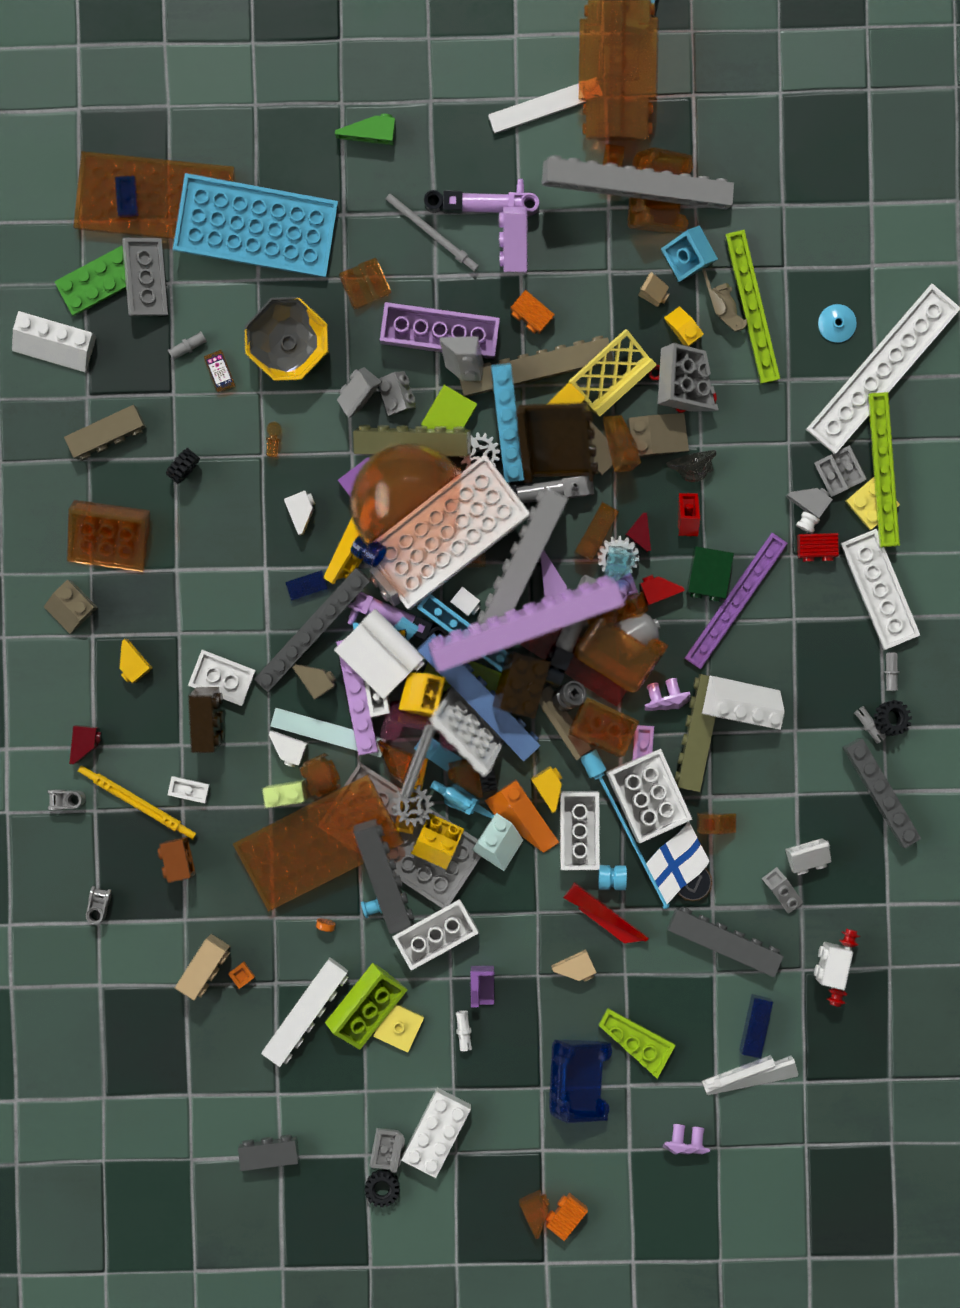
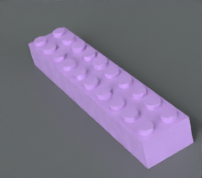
(525, 623)

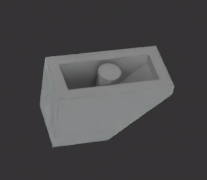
(811, 500)

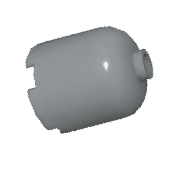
(641, 628)

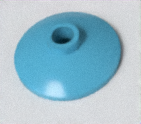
(828, 327)

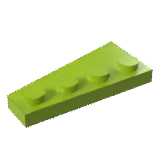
(644, 1045)

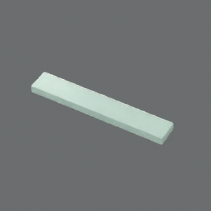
(317, 729)

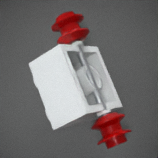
(835, 965)

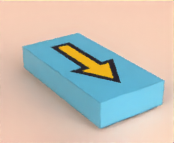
(406, 628)

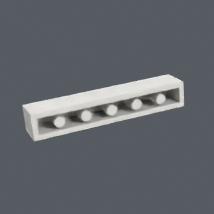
(304, 1012)

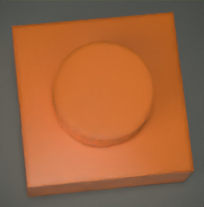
(241, 975)

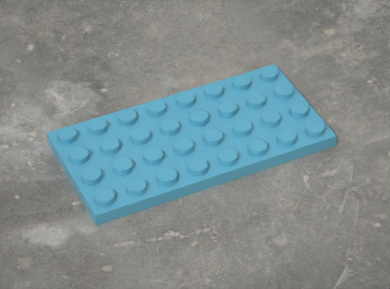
(255, 225)

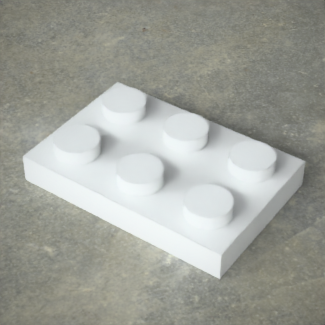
(220, 672)

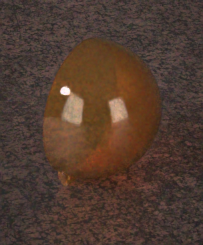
(395, 485)

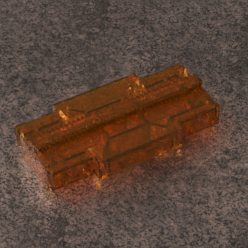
(618, 69)

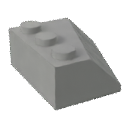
(685, 379)

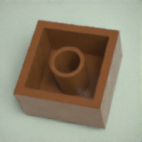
(176, 859)

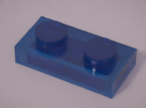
(126, 196)
(306, 585)

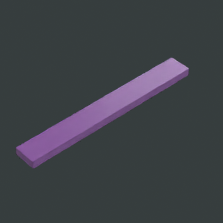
(736, 600)

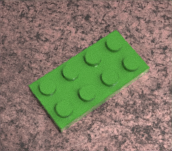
(93, 282)

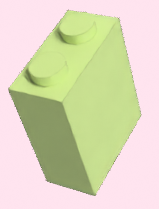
(285, 793)

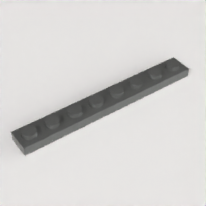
(312, 629)

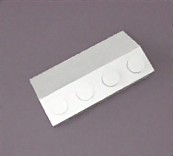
(52, 341)
(744, 702)
(435, 934)

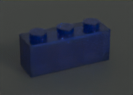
(756, 1026)

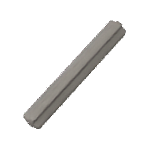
(418, 760)

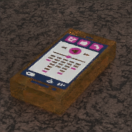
(219, 371)

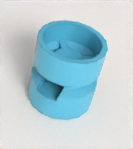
(612, 877)

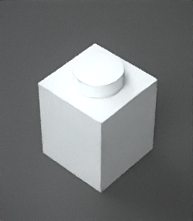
(466, 602)

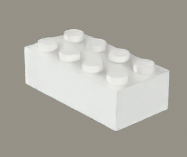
(579, 830)
(436, 1132)

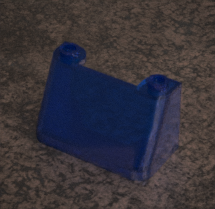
(578, 1080)

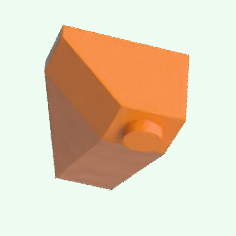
(517, 808)

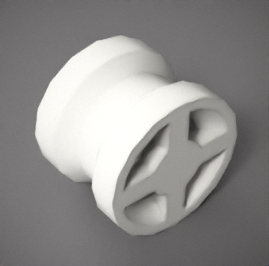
(807, 522)

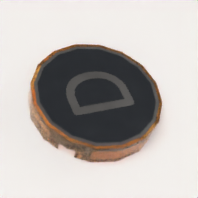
(698, 887)

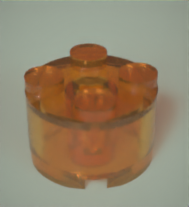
(320, 775)

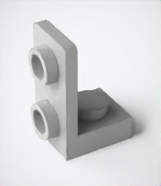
(782, 890)

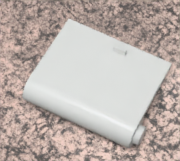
(379, 654)

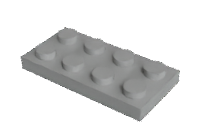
(145, 276)

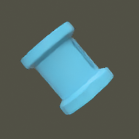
(370, 907)

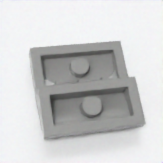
(840, 471)

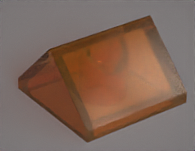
(397, 760)

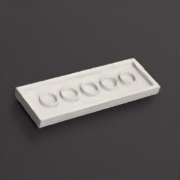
(880, 589)

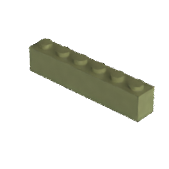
(446, 441)
(696, 740)

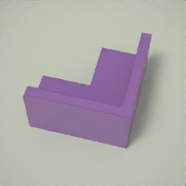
(482, 985)

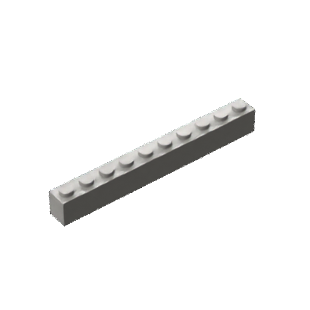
(637, 183)

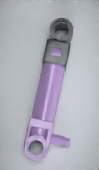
(458, 202)
(366, 604)

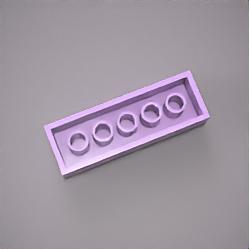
(423, 327)

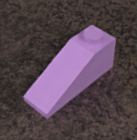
(551, 579)

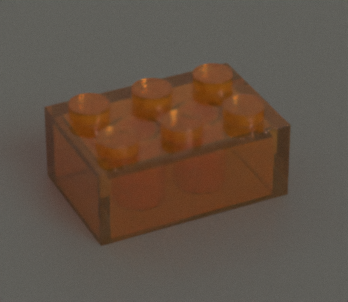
(603, 727)

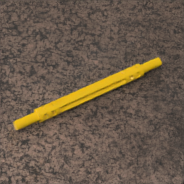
(137, 802)

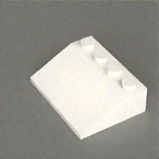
(648, 795)

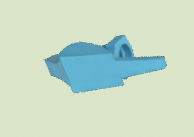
(460, 799)

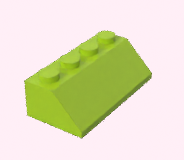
(365, 1006)

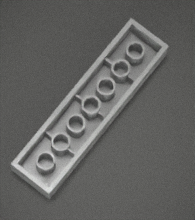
(524, 554)

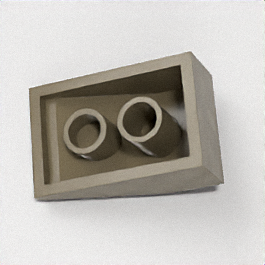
(659, 434)

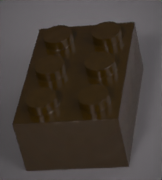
(521, 684)
(205, 719)

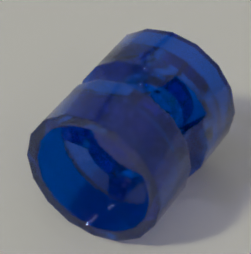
(371, 554)

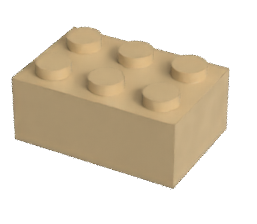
(203, 967)

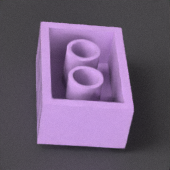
(513, 239)

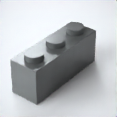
(268, 1153)

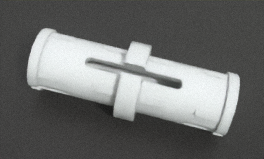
(463, 1030)

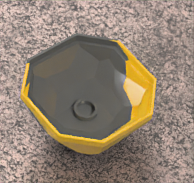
(286, 338)

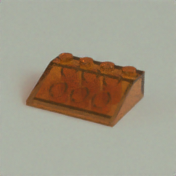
(107, 535)

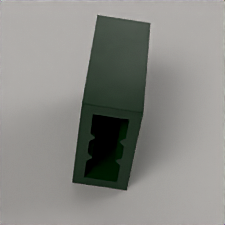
(709, 573)

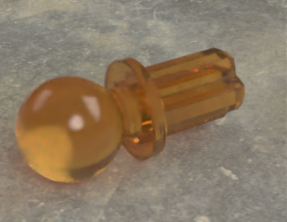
(273, 429)

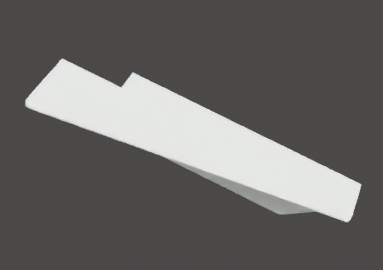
(752, 1074)

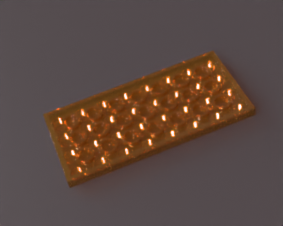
(157, 186)
(313, 843)

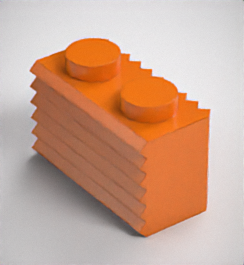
(531, 312)
(566, 1216)

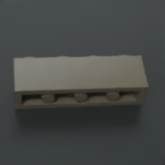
(105, 432)

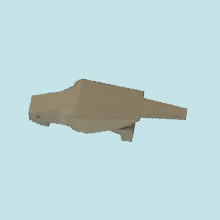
(725, 305)

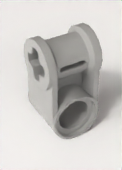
(62, 799)
(98, 903)

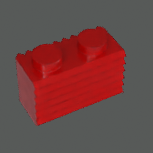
(817, 546)

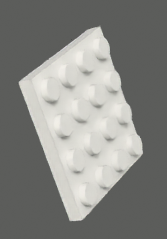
(467, 731)

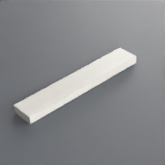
(535, 109)

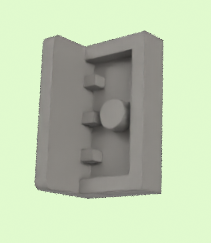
(396, 393)
(387, 590)
(387, 1149)

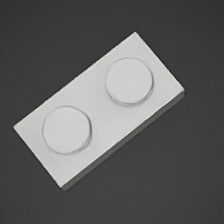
(188, 789)

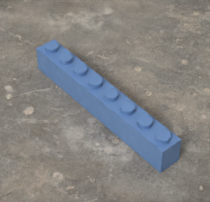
(481, 700)

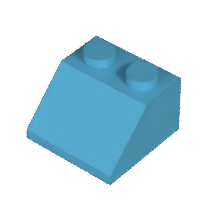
(689, 253)

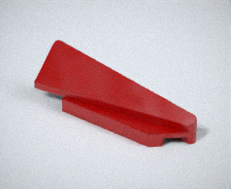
(604, 915)

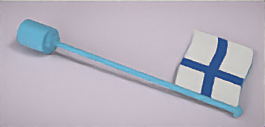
(675, 861)

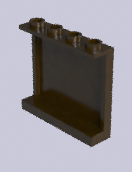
(556, 440)

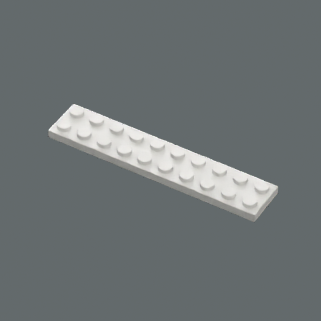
(883, 367)

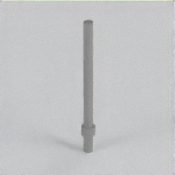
(461, 256)

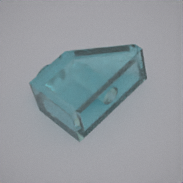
(619, 562)

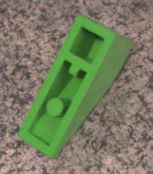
(372, 130)

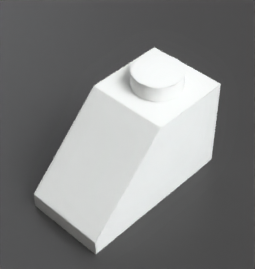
(300, 510)
(376, 704)
(288, 748)

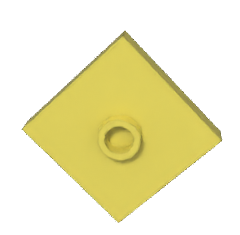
(399, 1028)

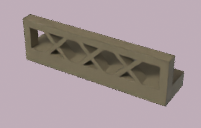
(562, 722)

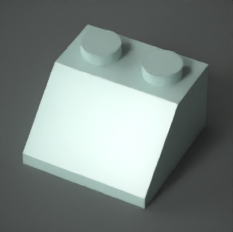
(498, 842)

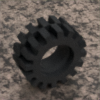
(182, 465)
(901, 714)
(488, 782)
(386, 1177)

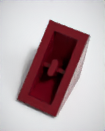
(640, 533)

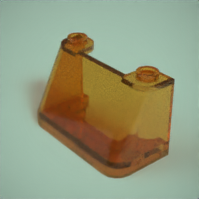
(653, 214)
(617, 652)

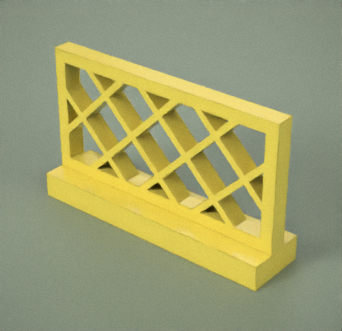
(625, 381)

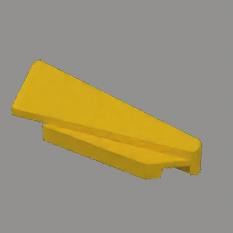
(343, 561)

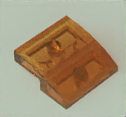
(365, 283)

